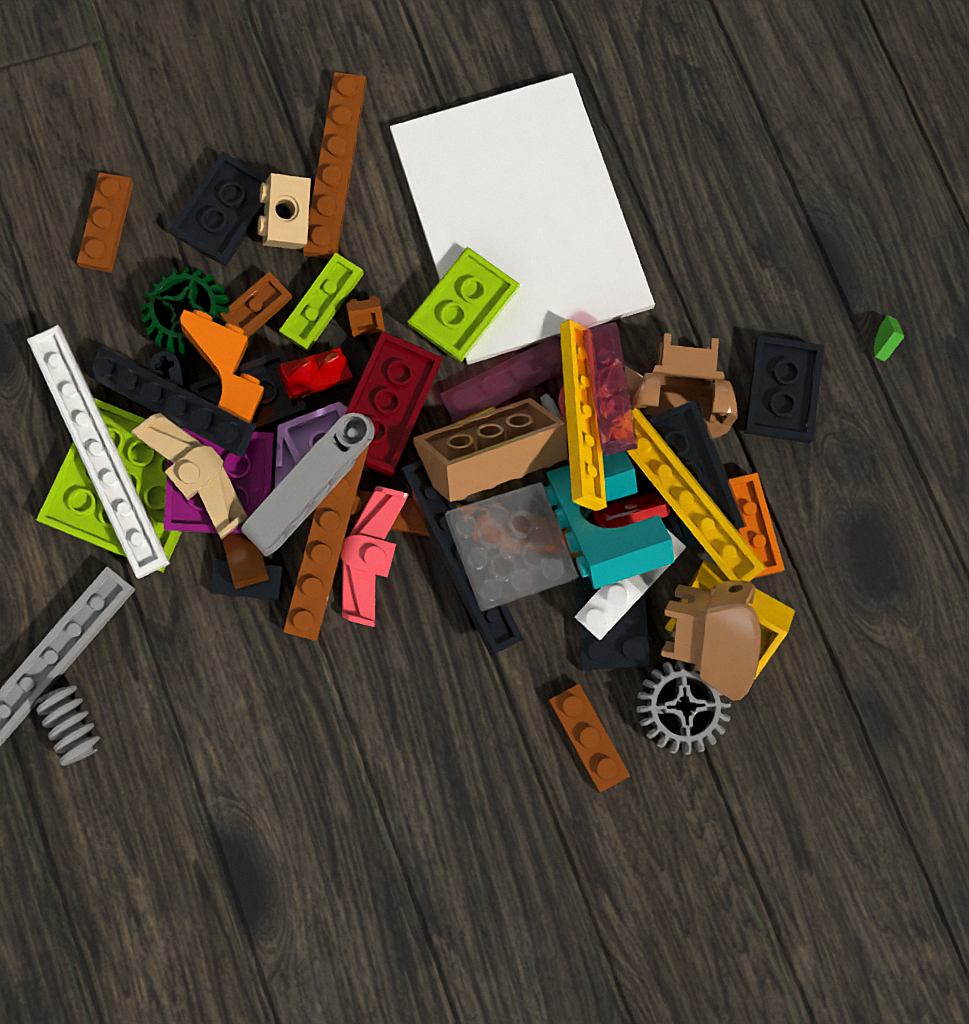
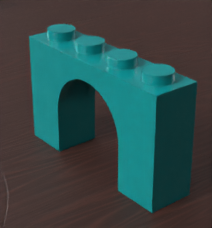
(609, 553)

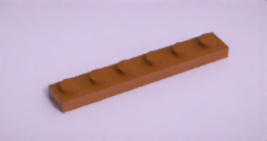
(335, 165)
(322, 555)

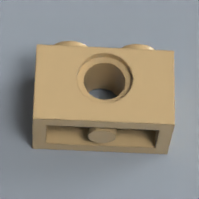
(294, 194)

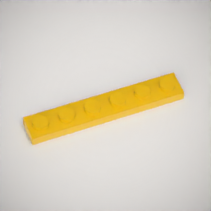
(581, 418)
(693, 504)

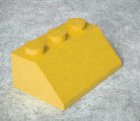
(772, 615)

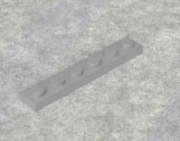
(60, 648)

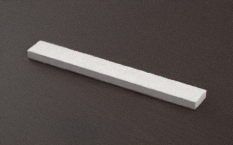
(98, 452)

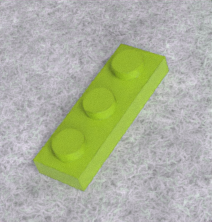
(321, 302)

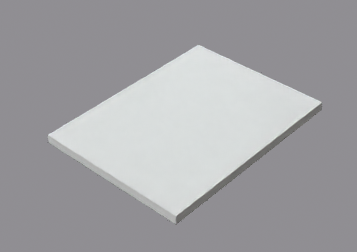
(533, 198)

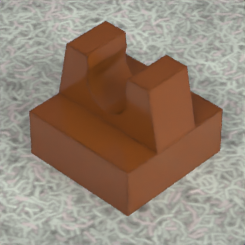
(365, 316)

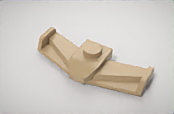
(194, 470)

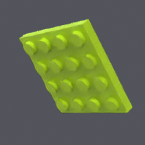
(75, 504)

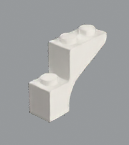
(617, 598)

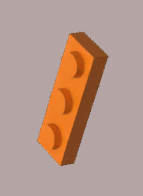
(759, 528)

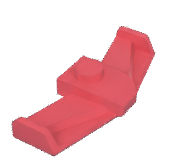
(368, 554)

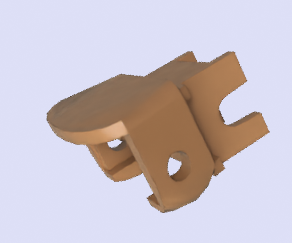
(685, 376)
(717, 635)

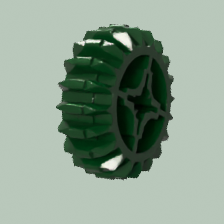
(163, 298)

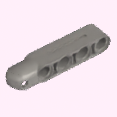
(308, 482)

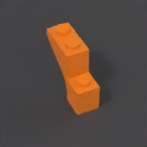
(223, 351)

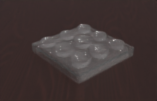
(511, 546)

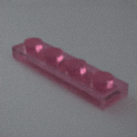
(504, 380)
(610, 389)

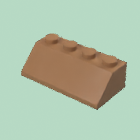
(492, 448)

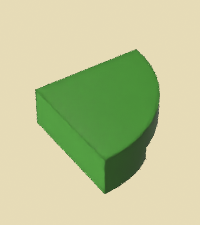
(887, 338)

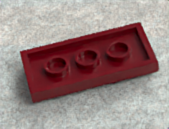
(393, 396)

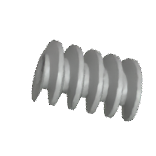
(67, 725)

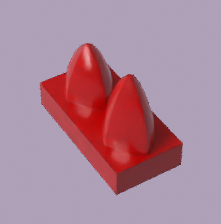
(315, 373)
(632, 511)

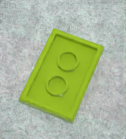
(463, 304)

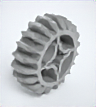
(684, 723)

